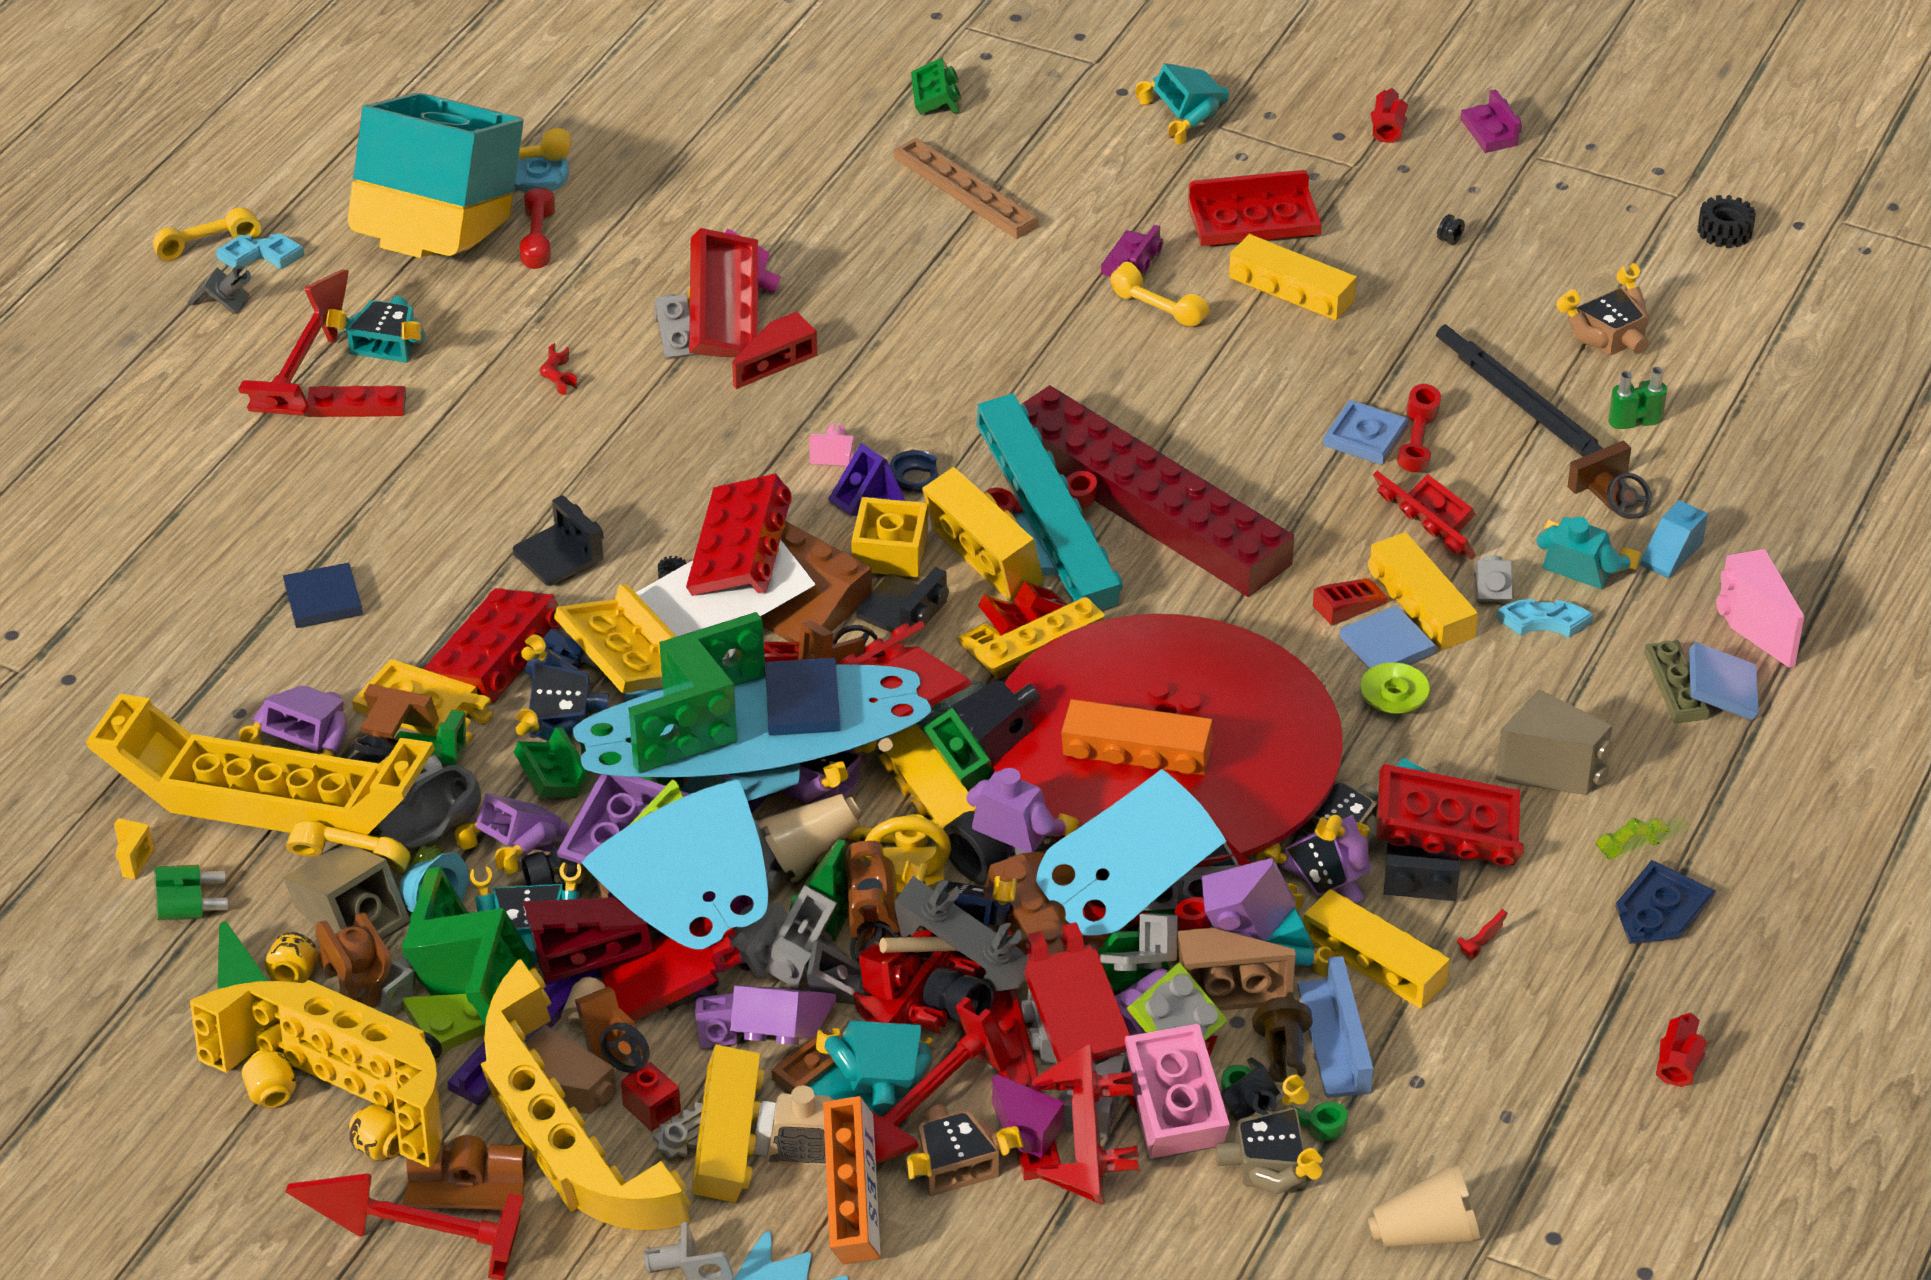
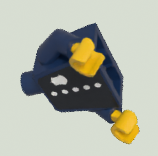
(558, 694)
(979, 902)

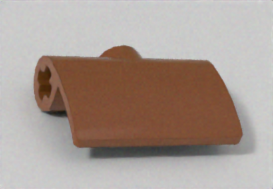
(467, 1176)

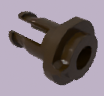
(1283, 1023)

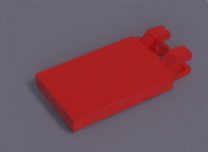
(669, 971)
(1074, 996)

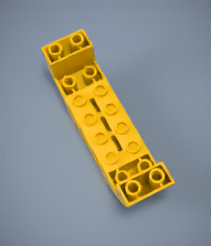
(333, 1041)
(554, 1130)

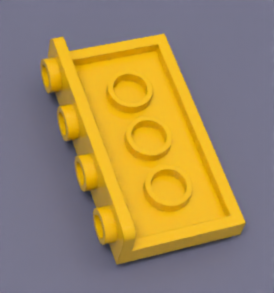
(619, 638)

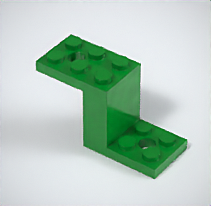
(697, 692)
(458, 948)

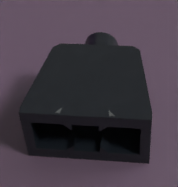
(998, 716)

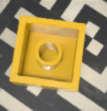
(891, 535)

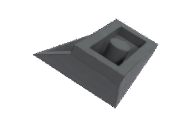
(834, 972)

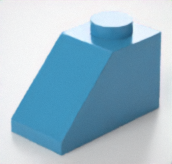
(1675, 539)

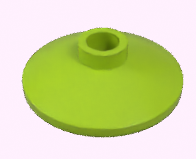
(1394, 687)

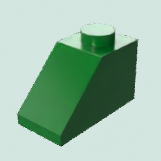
(959, 749)

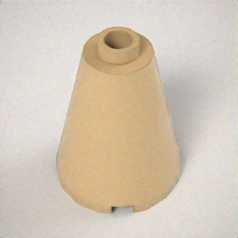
(809, 831)
(1427, 1213)

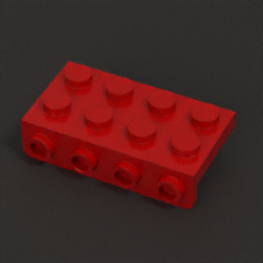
(1255, 204)
(740, 535)
(491, 641)
(1449, 815)

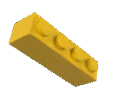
(1292, 277)
(1423, 591)
(925, 776)
(1377, 948)
(726, 1124)

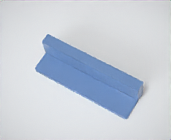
(1337, 1033)

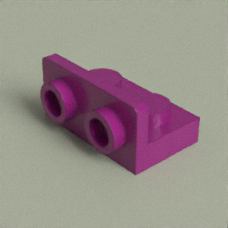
(1493, 124)
(1134, 248)

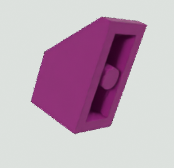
(1034, 1113)

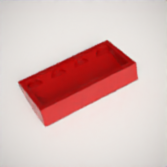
(722, 293)

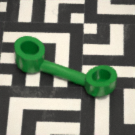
(1324, 1122)

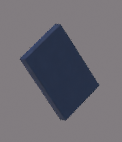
(802, 696)

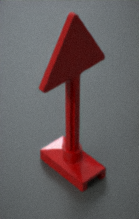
(280, 394)
(980, 1041)
(348, 1203)

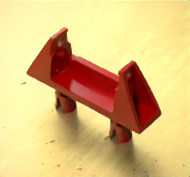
(909, 1005)
(1092, 1162)

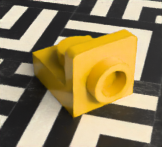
(134, 846)

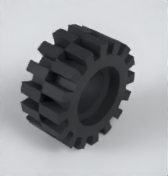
(1726, 221)

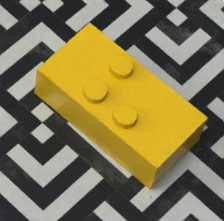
(982, 533)

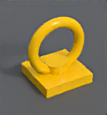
(932, 856)

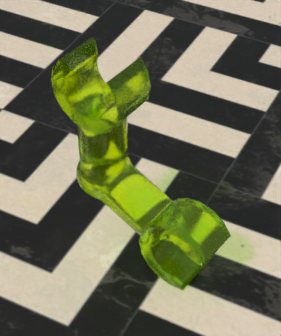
(1611, 844)

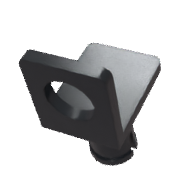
(1251, 1092)

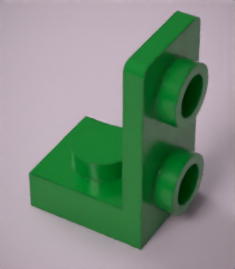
(449, 741)

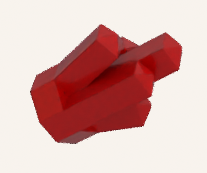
(1388, 116)
(1681, 1051)

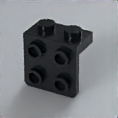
(563, 548)
(902, 601)
(1420, 873)

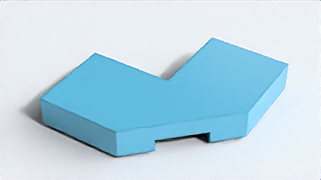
(244, 250)

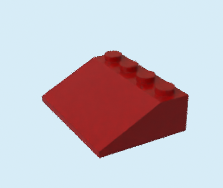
(936, 678)

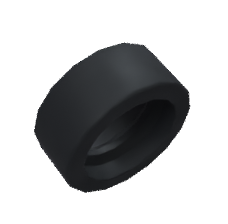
(972, 850)

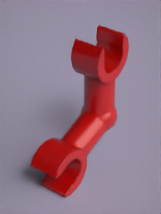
(549, 370)

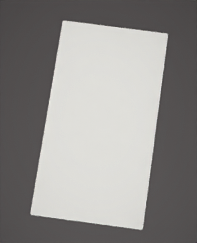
(689, 613)

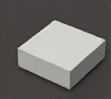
(764, 1127)

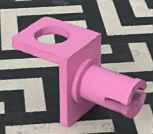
(832, 447)

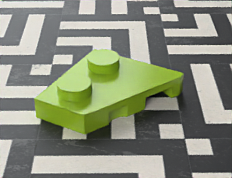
(445, 1017)

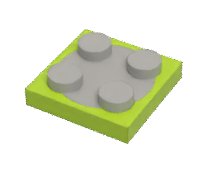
(1176, 1002)

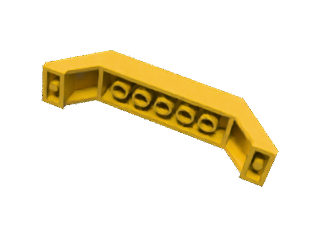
(248, 780)

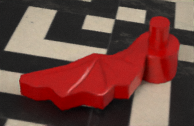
(1471, 947)

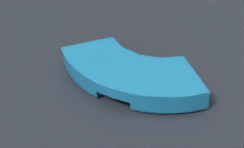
(1558, 617)

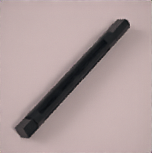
(1520, 392)

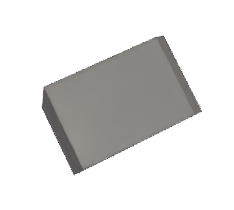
(807, 918)

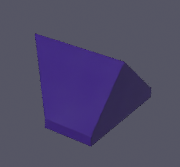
(865, 476)

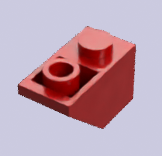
(887, 973)

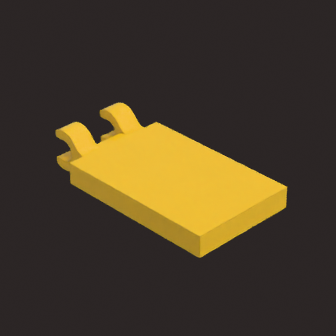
(445, 692)

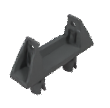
(935, 910)

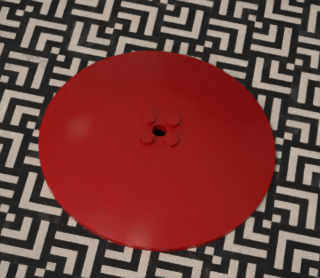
(1269, 713)

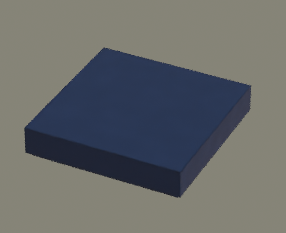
(322, 595)

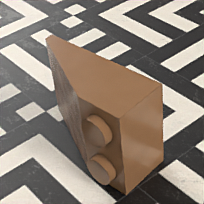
(1235, 967)

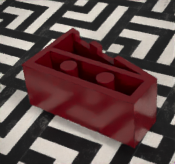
(584, 934)

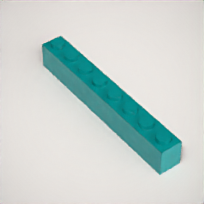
(1047, 502)

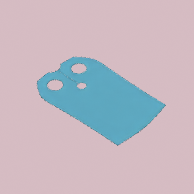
(1142, 842)

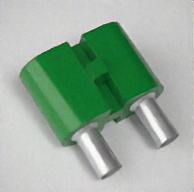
(1638, 404)
(180, 894)

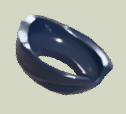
(913, 460)

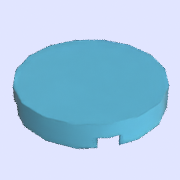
(541, 173)

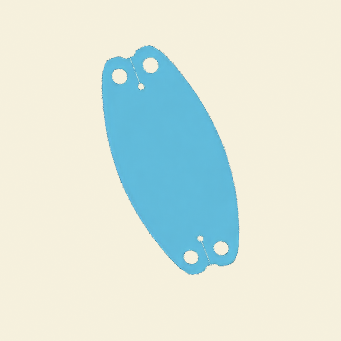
(756, 749)

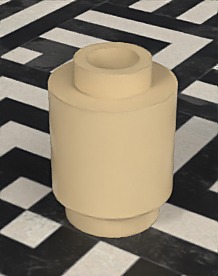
(570, 1014)

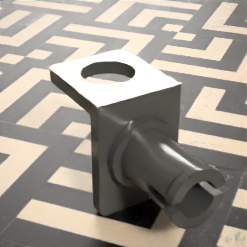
(225, 288)

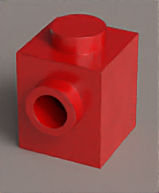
(650, 1096)

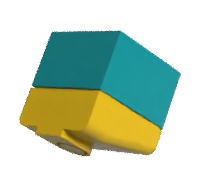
(433, 173)

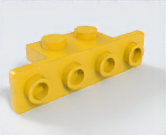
(1025, 640)

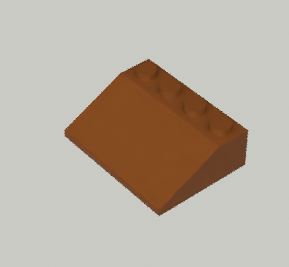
(838, 589)
(1031, 908)

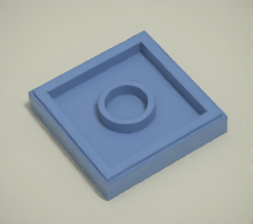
(1365, 432)
(1387, 638)
(1723, 681)

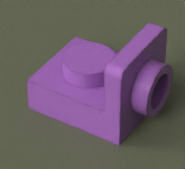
(714, 1020)

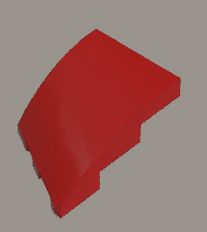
(1028, 605)

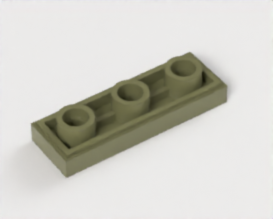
(1673, 678)

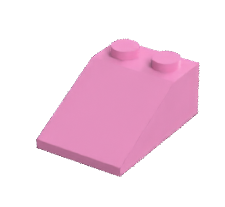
(1760, 605)
(1176, 1091)

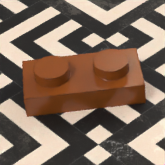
(803, 1066)

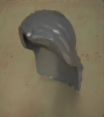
(433, 807)

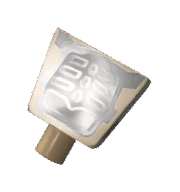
(798, 1128)

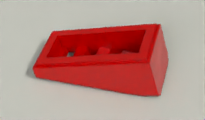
(1334, 607)

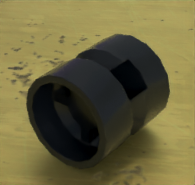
(538, 869)
(948, 987)

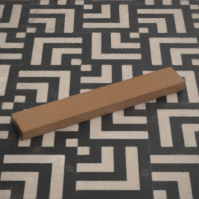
(966, 188)

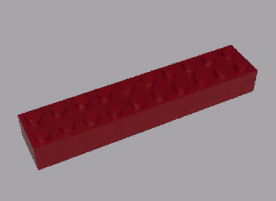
(1162, 495)

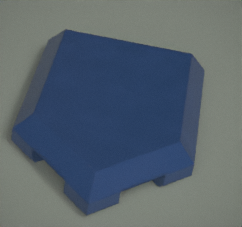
(1661, 904)

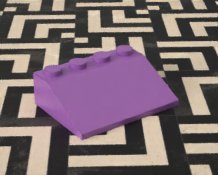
(608, 810)

